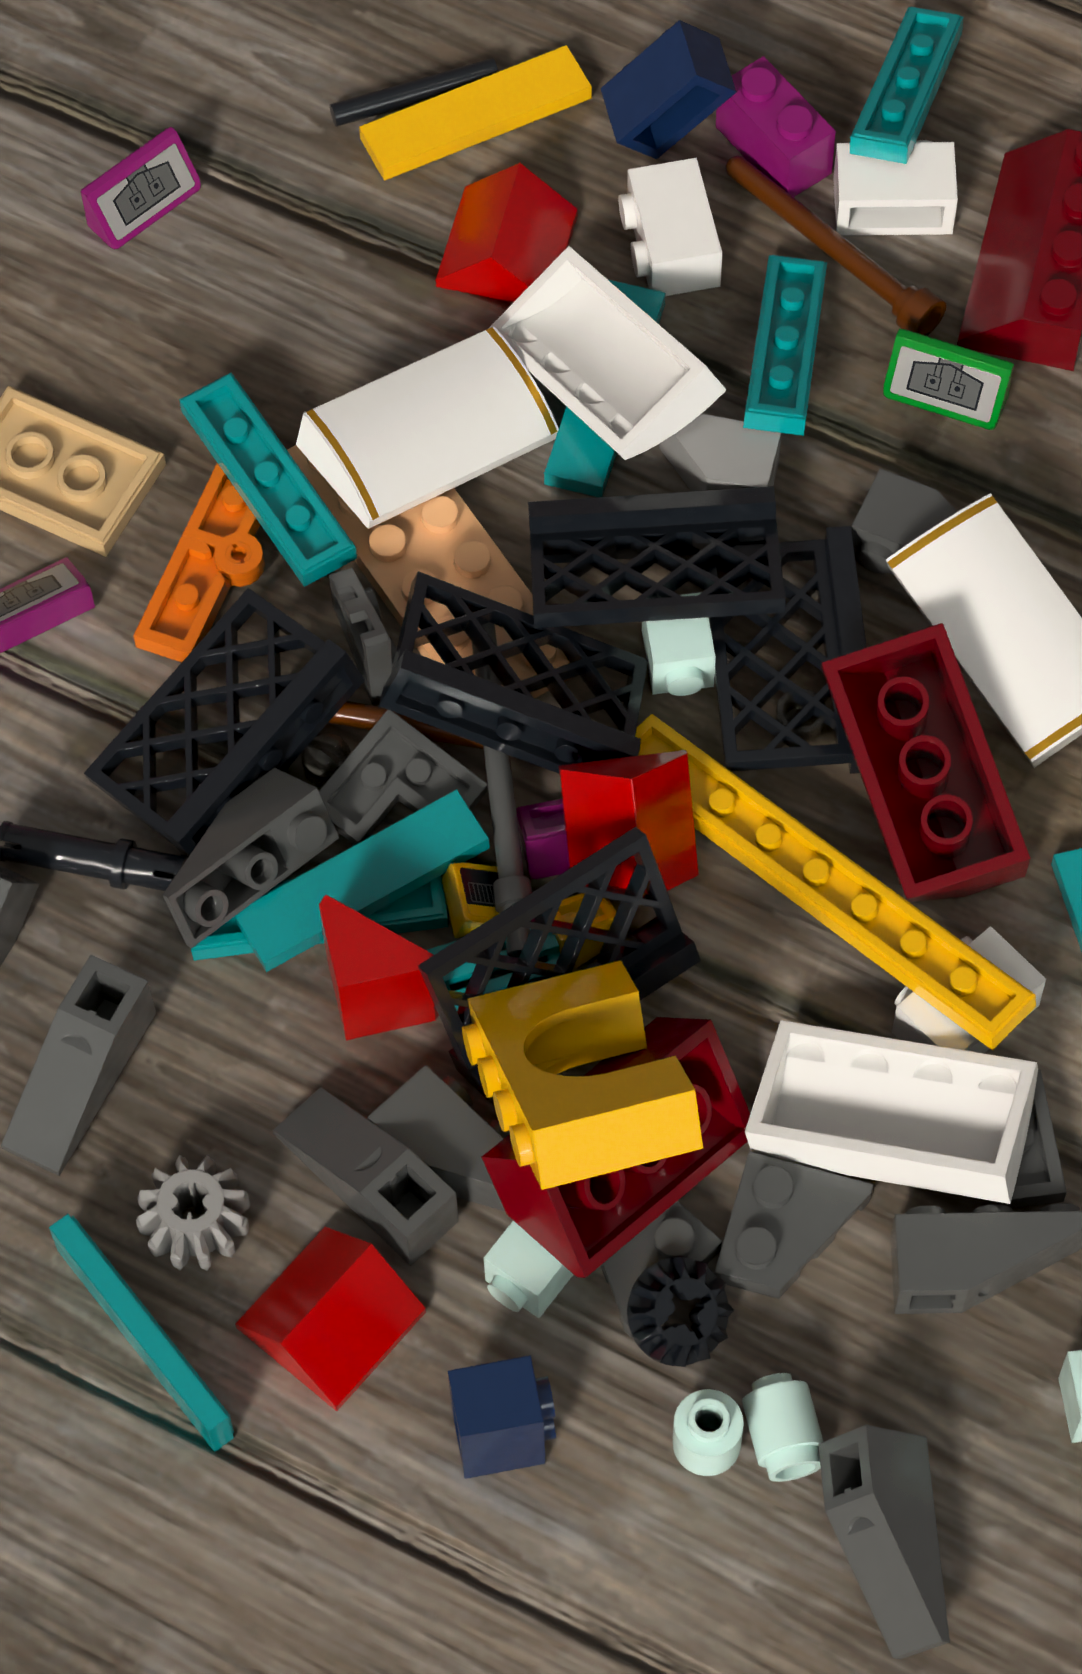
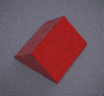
(505, 235)
(630, 792)
(373, 973)
(333, 1315)

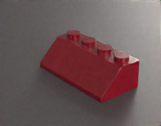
(1030, 259)
(927, 767)
(599, 1215)

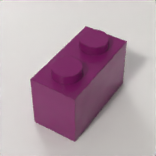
(777, 128)

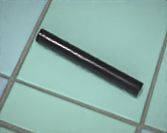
(409, 92)

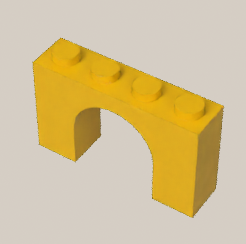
(578, 1123)

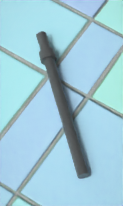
(511, 882)

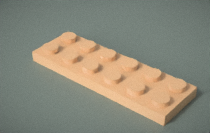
(440, 541)

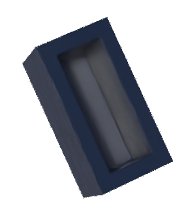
(668, 89)
(501, 1416)

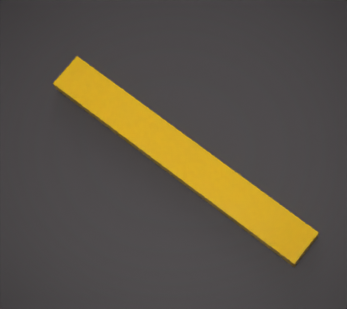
(846, 896)

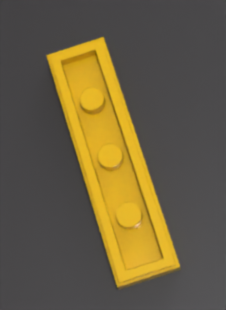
(475, 112)

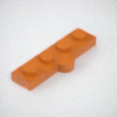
(209, 558)

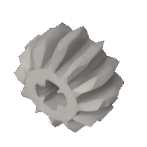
(194, 1189)

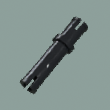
(117, 862)

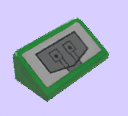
(948, 379)

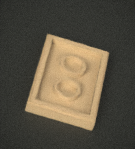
(70, 472)

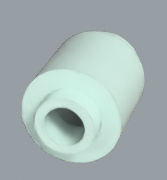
(783, 1427)
(705, 1451)

